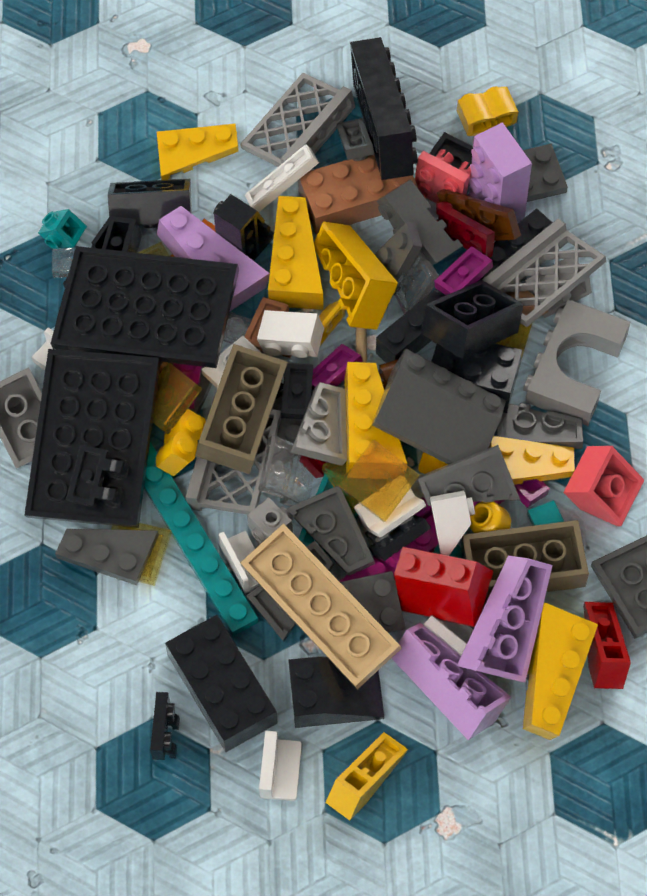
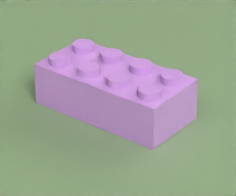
(500, 170)

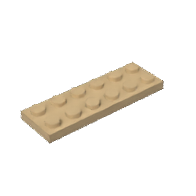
(321, 606)

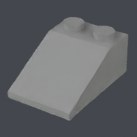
(19, 415)

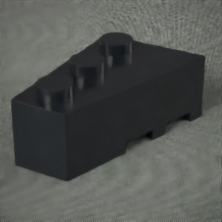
(242, 226)

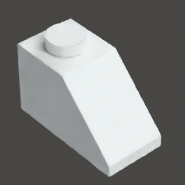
(451, 518)

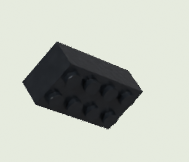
(221, 683)

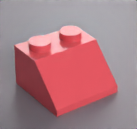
(604, 484)

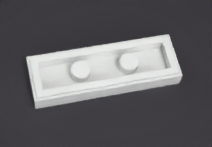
(281, 178)

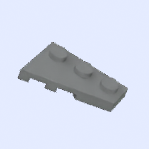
(324, 426)

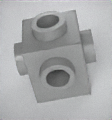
(267, 519)

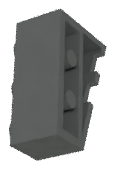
(409, 205)

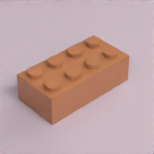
(345, 192)

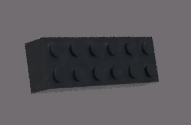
(383, 108)

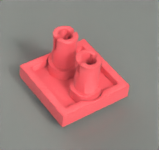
(437, 174)

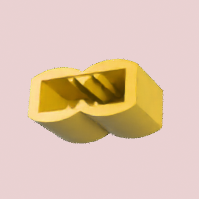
(487, 109)
(180, 443)

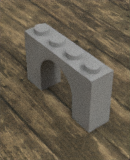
(574, 327)

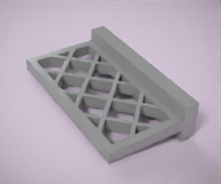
(314, 131)
(532, 255)
(204, 472)

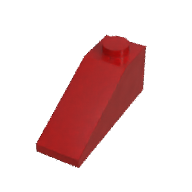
(608, 653)

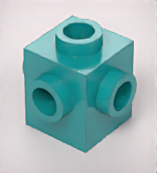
(61, 229)

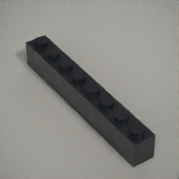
(406, 331)

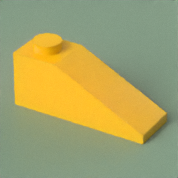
(365, 776)

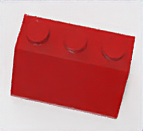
(441, 586)

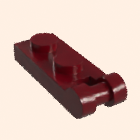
(466, 229)

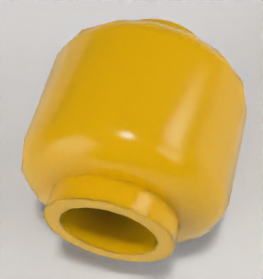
(489, 517)

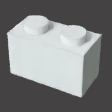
(290, 333)

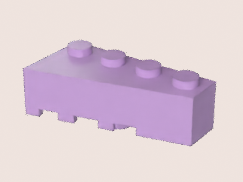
(193, 239)
(509, 621)
(459, 693)

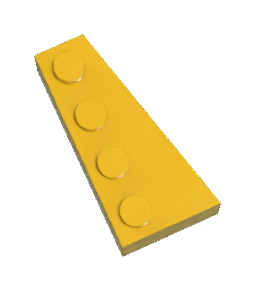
(294, 264)
(356, 274)
(363, 398)
(555, 669)

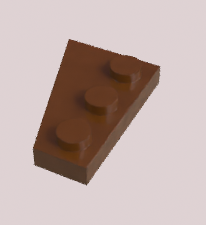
(493, 216)

